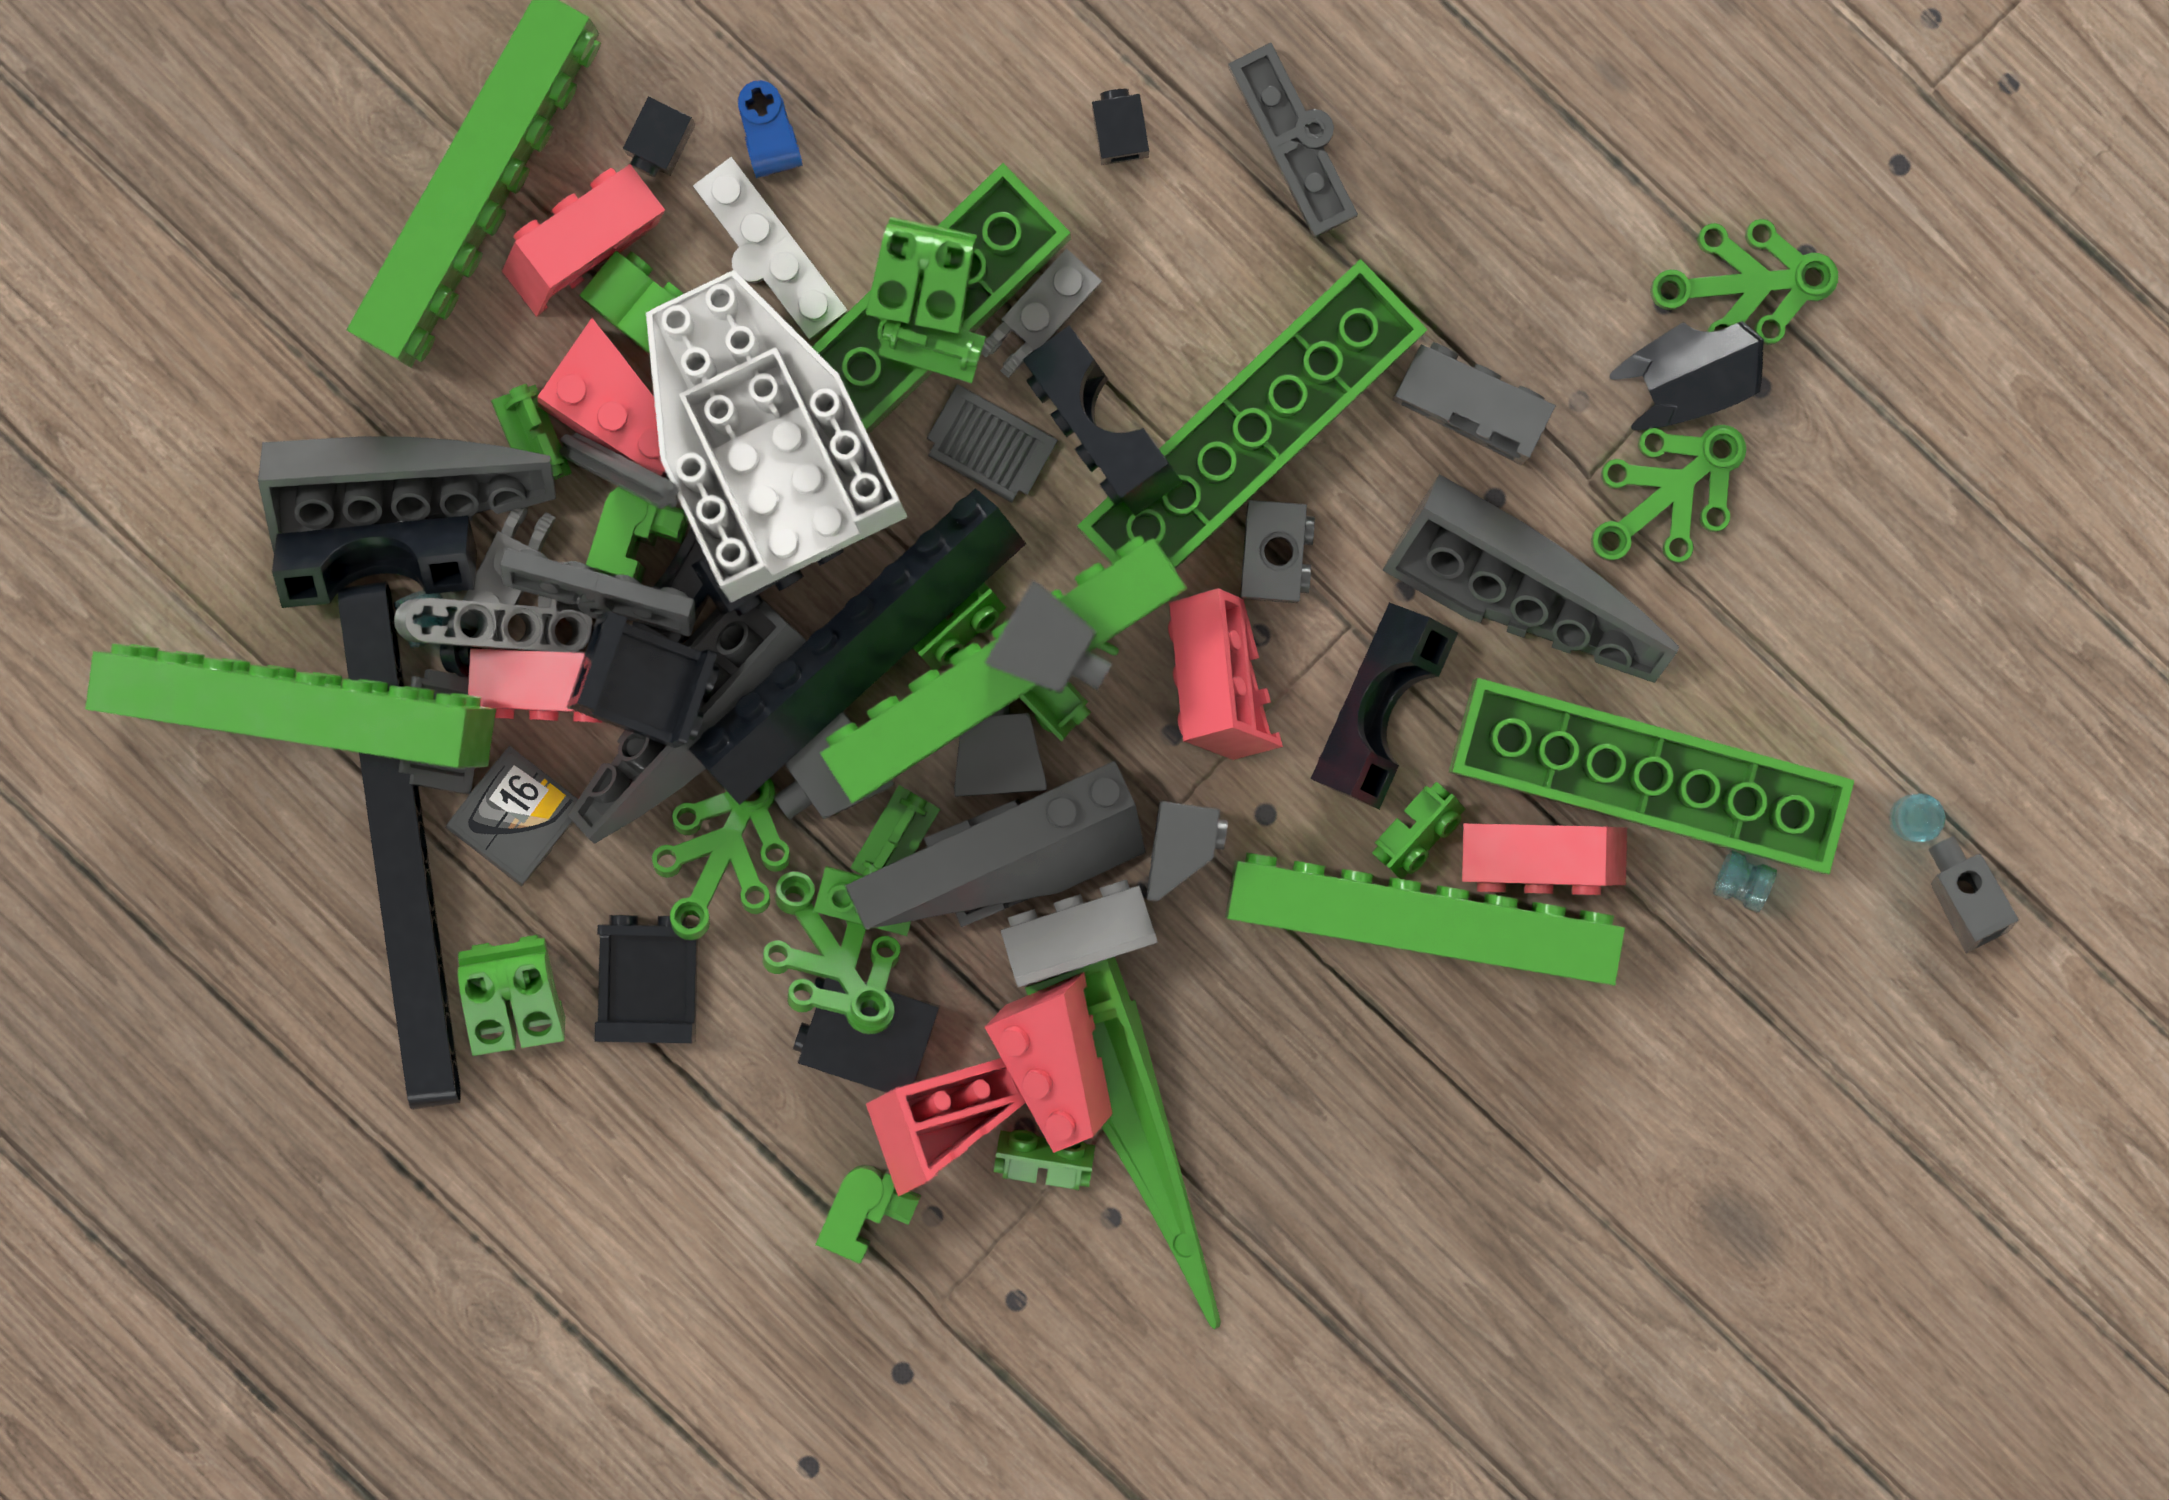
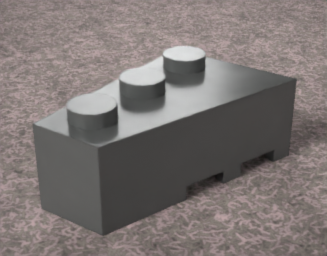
(1474, 402)

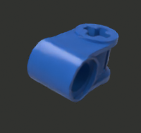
(768, 137)

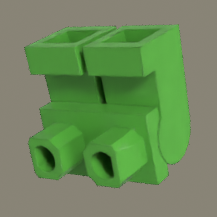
(929, 251)
(624, 525)
(506, 973)
(862, 1196)

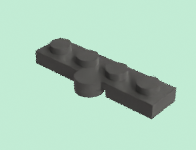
(1294, 139)
(599, 593)

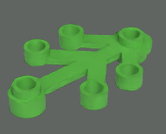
(1754, 279)
(1675, 488)
(724, 846)
(833, 963)

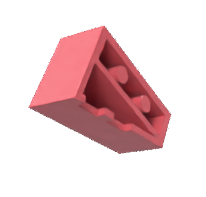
(580, 236)
(604, 400)
(1216, 676)
(525, 681)
(1544, 857)
(1055, 1061)
(939, 1118)

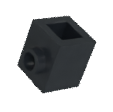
(1120, 127)
(658, 138)

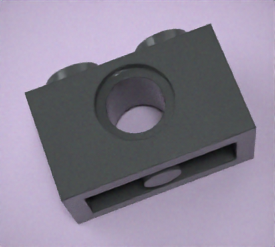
(1269, 522)

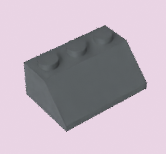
(1182, 844)

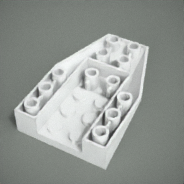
(759, 438)

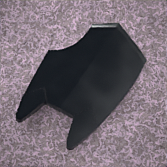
(1695, 372)

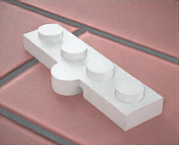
(769, 250)

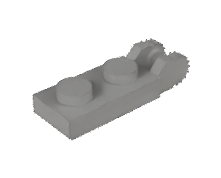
(1044, 308)
(488, 579)

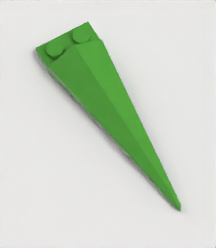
(1139, 1121)

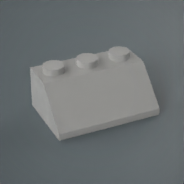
(1077, 933)

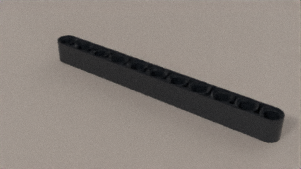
(402, 868)

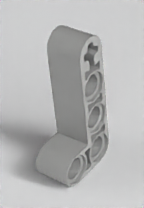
(493, 623)

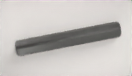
(619, 470)

